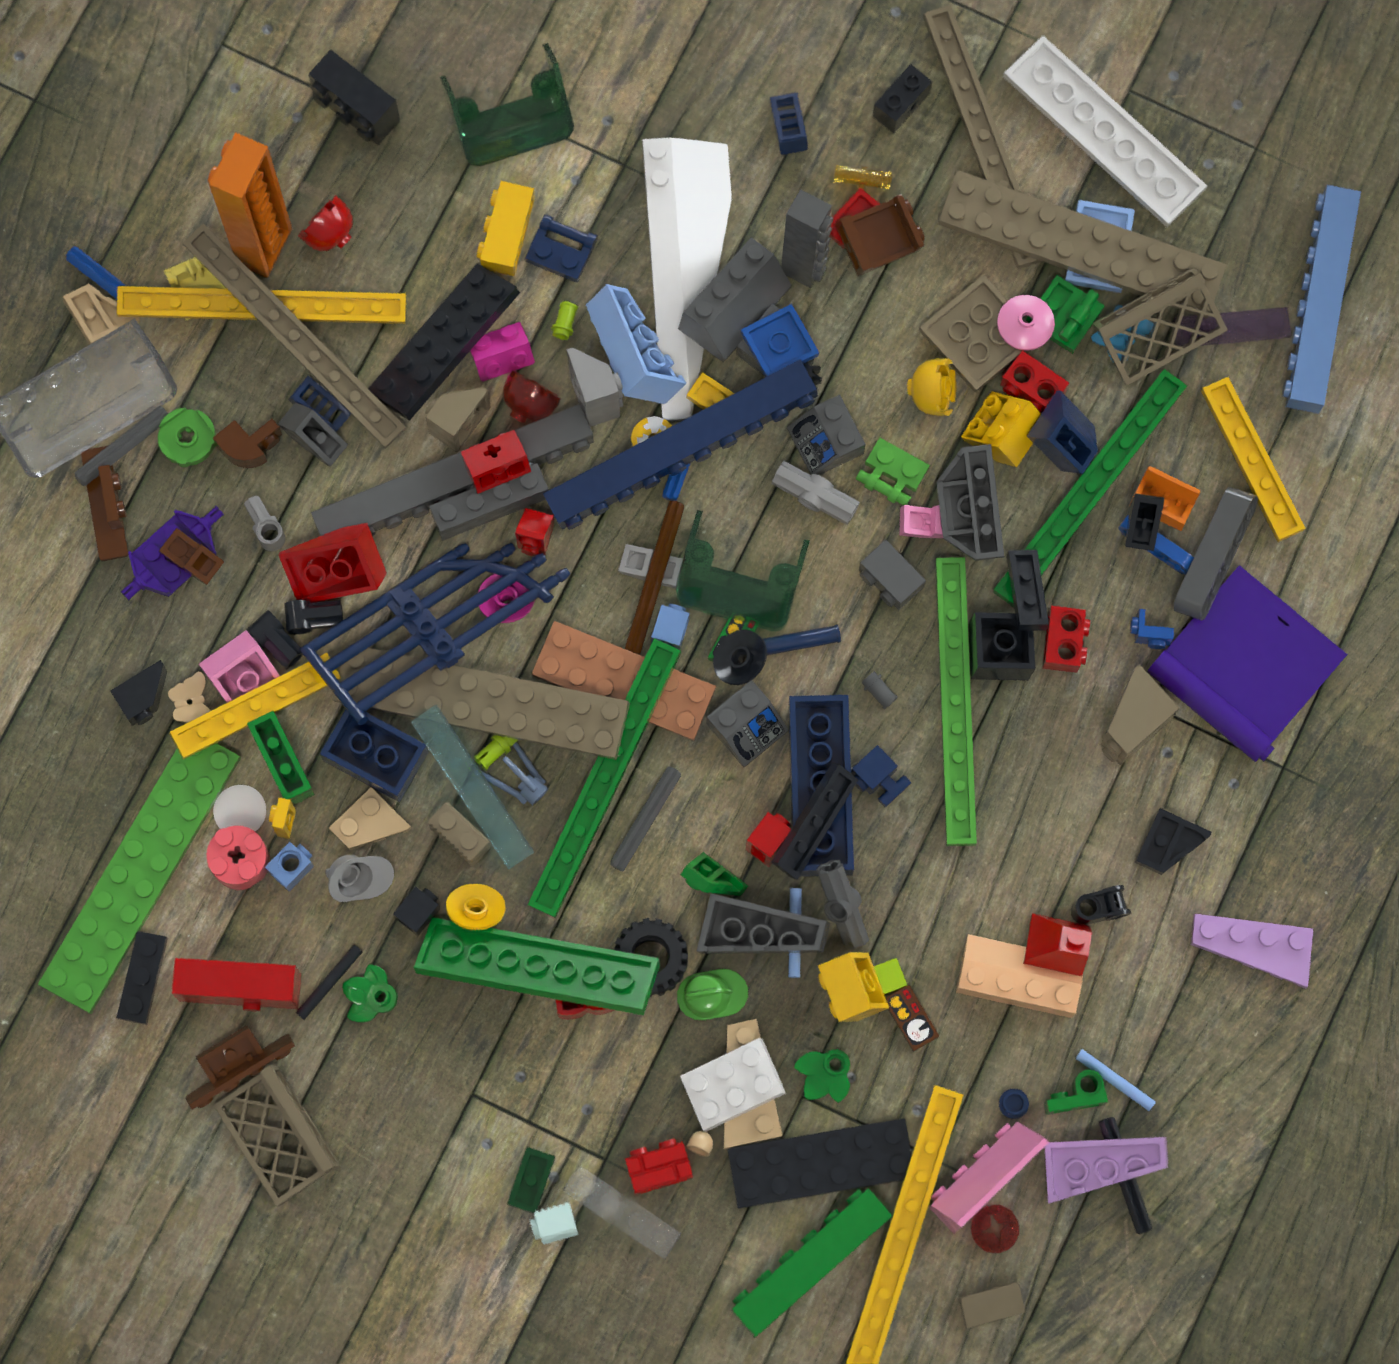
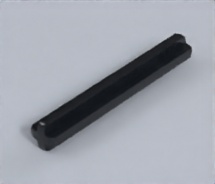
(1129, 1187)

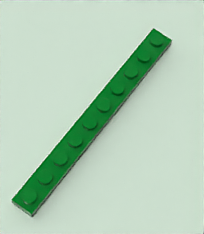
(1100, 474)
(603, 782)

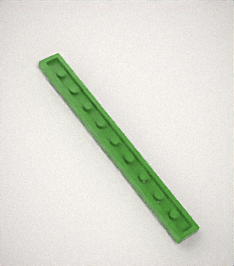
(955, 702)

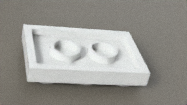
(732, 1084)

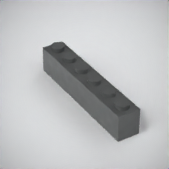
(806, 239)

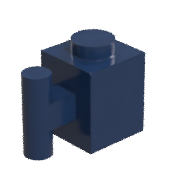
(876, 772)

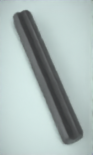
(121, 446)
(645, 819)

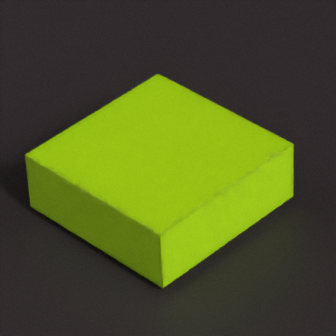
(890, 976)

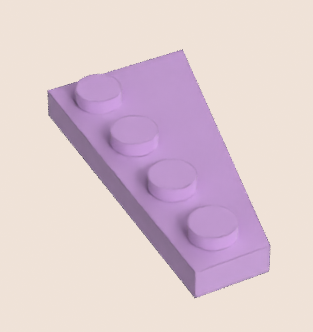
(1269, 947)
(1093, 1164)

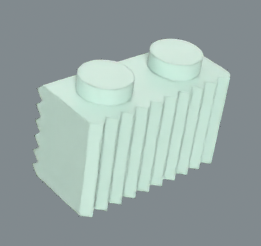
(554, 1224)

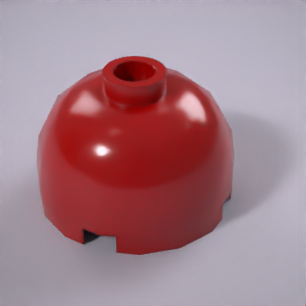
(329, 226)

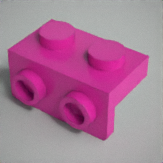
(502, 352)

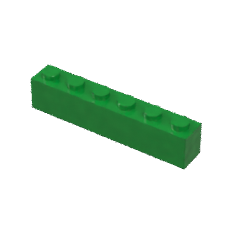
(811, 1263)

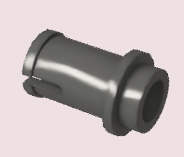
(879, 690)

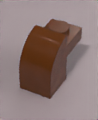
(246, 450)

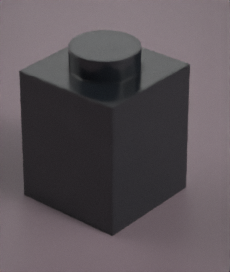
(417, 910)

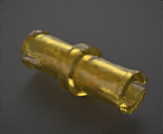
(863, 177)

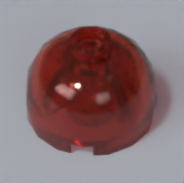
(528, 398)

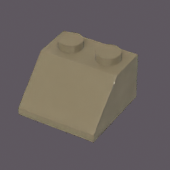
(457, 415)

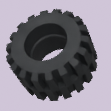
(666, 936)

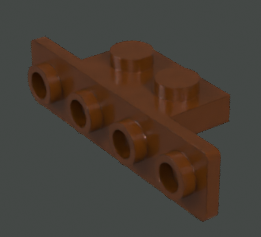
(106, 510)
(234, 1060)

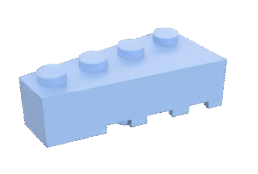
(632, 347)

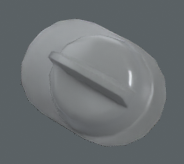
(359, 877)

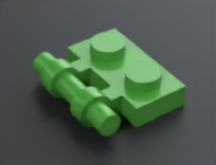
(896, 465)

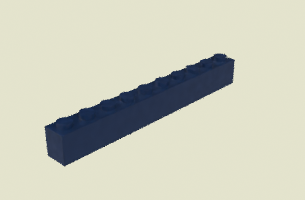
(681, 444)

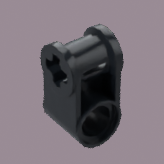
(1106, 905)

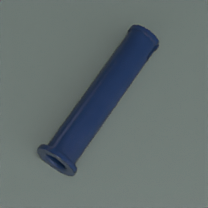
(802, 640)

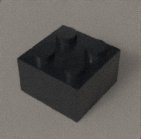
(999, 648)

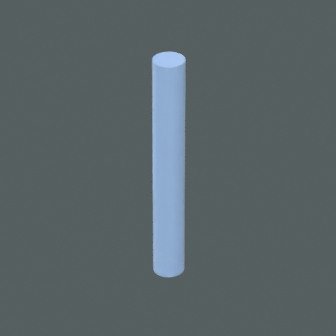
(795, 907)
(1116, 1080)

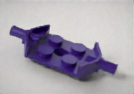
(152, 569)

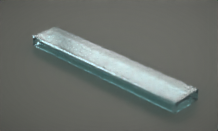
(472, 787)

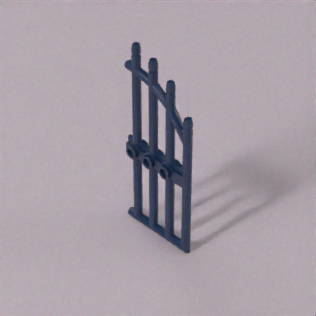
(423, 626)

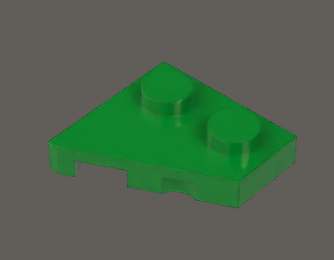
(711, 877)

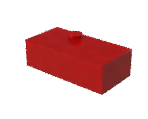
(236, 983)

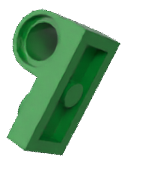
(1062, 1102)

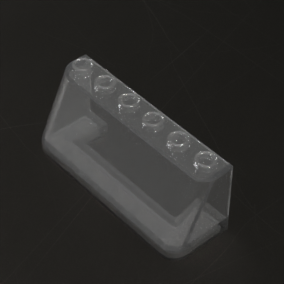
(84, 399)

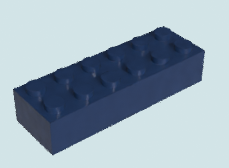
(816, 739)

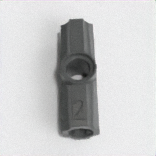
(842, 904)

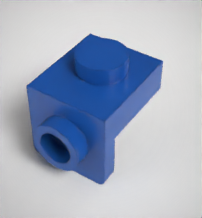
(1153, 636)

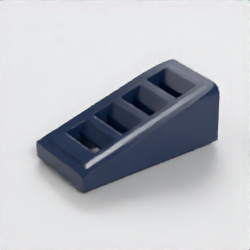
(791, 140)
(317, 390)

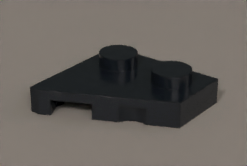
(1169, 841)

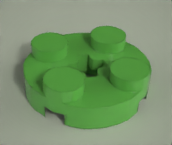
(190, 421)

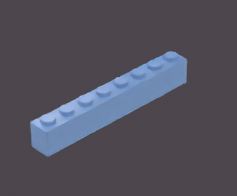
(1322, 299)

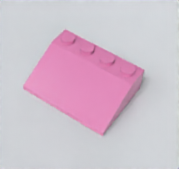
(986, 1176)

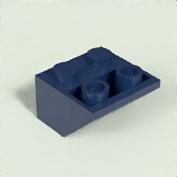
(1065, 435)

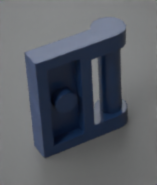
(556, 256)

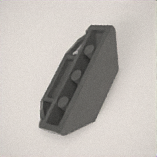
(971, 504)

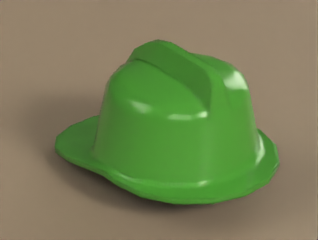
(712, 994)

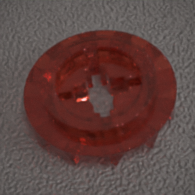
(990, 1242)

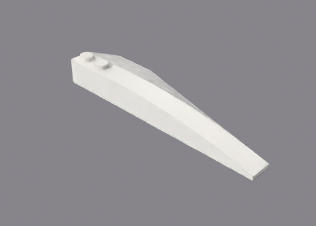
(687, 227)

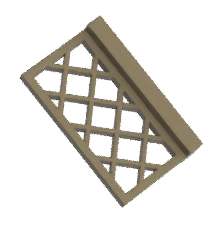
(1150, 304)
(298, 1120)

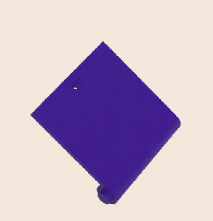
(1247, 664)

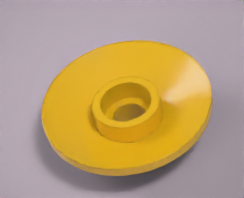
(475, 906)

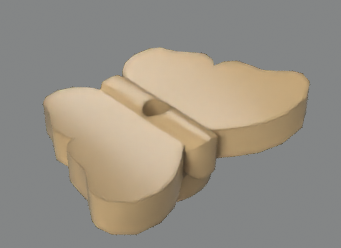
(189, 690)

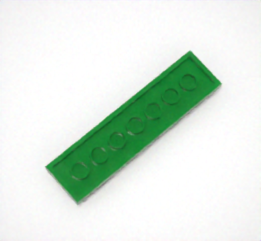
(538, 966)

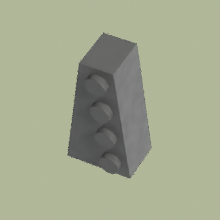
(749, 928)

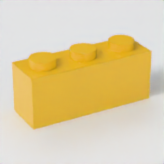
(506, 228)

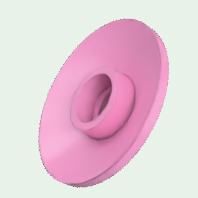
(1021, 334)

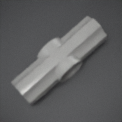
(815, 492)

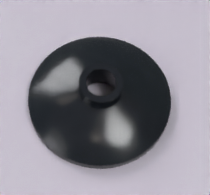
(732, 652)

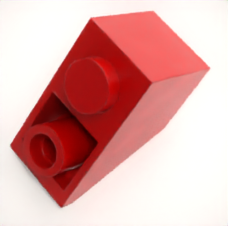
(534, 532)

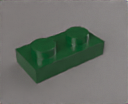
(531, 1180)

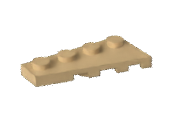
(762, 1122)

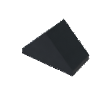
(1144, 521)

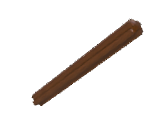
(654, 577)

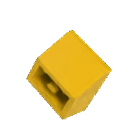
(1005, 425)

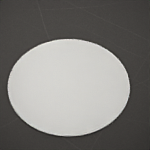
(241, 807)

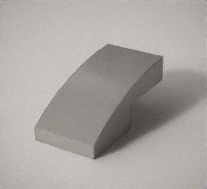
(637, 560)

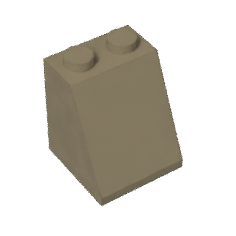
(1138, 716)

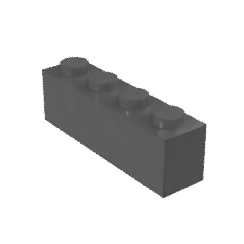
(474, 509)

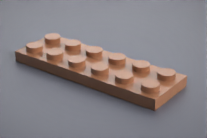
(600, 668)

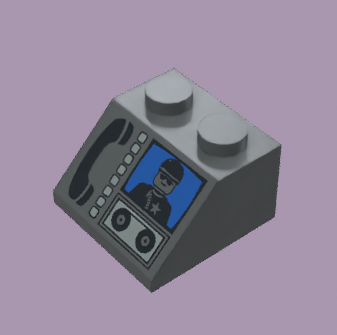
(826, 436)
(747, 723)

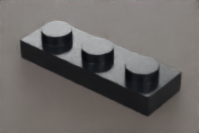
(1027, 590)
(142, 978)

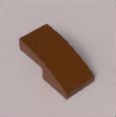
(191, 556)

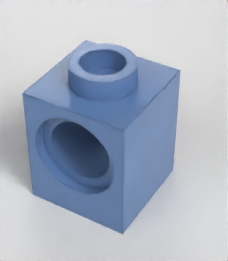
(671, 625)
(290, 879)

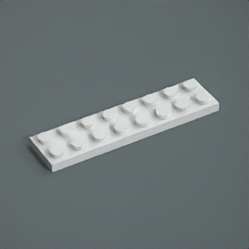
(1105, 131)

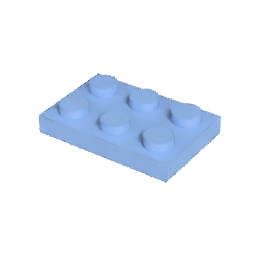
(1111, 214)

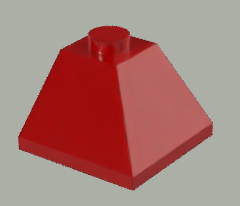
(1058, 944)

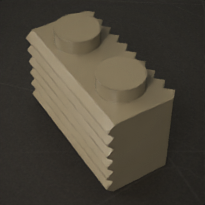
(459, 834)

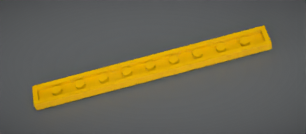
(221, 304)
(905, 1227)

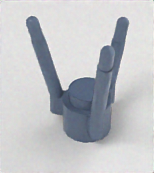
(531, 787)

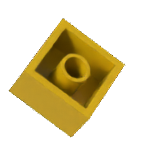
(852, 987)

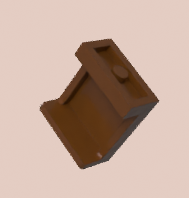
(880, 235)

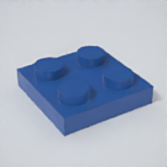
(779, 341)

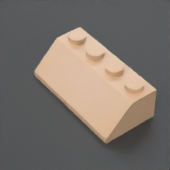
(997, 973)

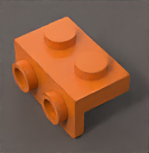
(1177, 496)

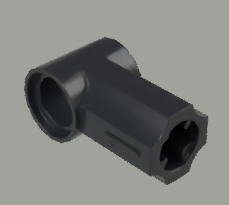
(304, 616)
(271, 635)

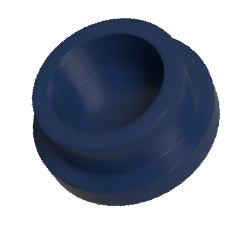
(1013, 1103)

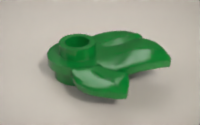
(365, 993)
(821, 1077)

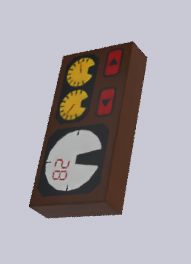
(911, 1018)

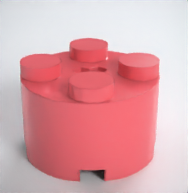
(228, 843)

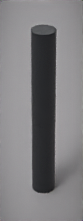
(329, 981)

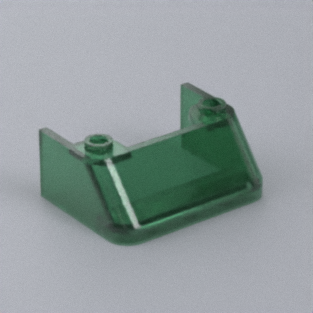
(515, 125)
(734, 594)

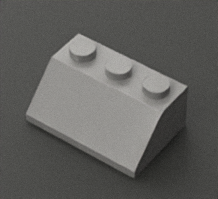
(595, 387)

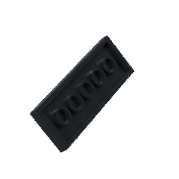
(443, 341)
(820, 1163)

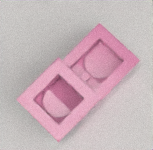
(920, 522)

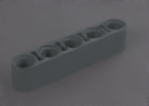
(1215, 553)

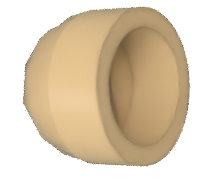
(700, 1143)

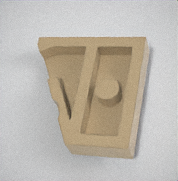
(94, 312)
(368, 821)

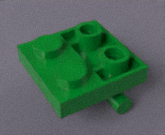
(1072, 312)

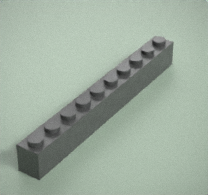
(415, 491)

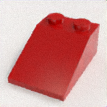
(334, 564)

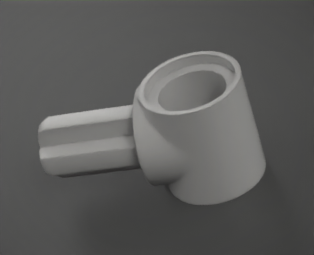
(263, 523)

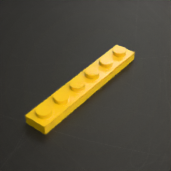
(1253, 459)
(237, 713)

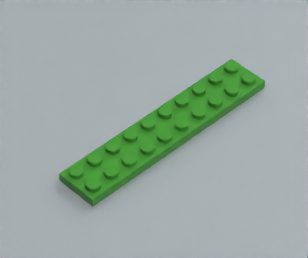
(137, 875)

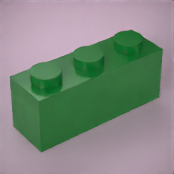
(280, 758)

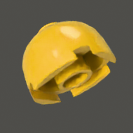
(933, 387)

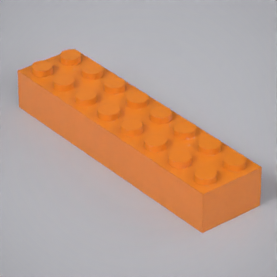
(250, 203)

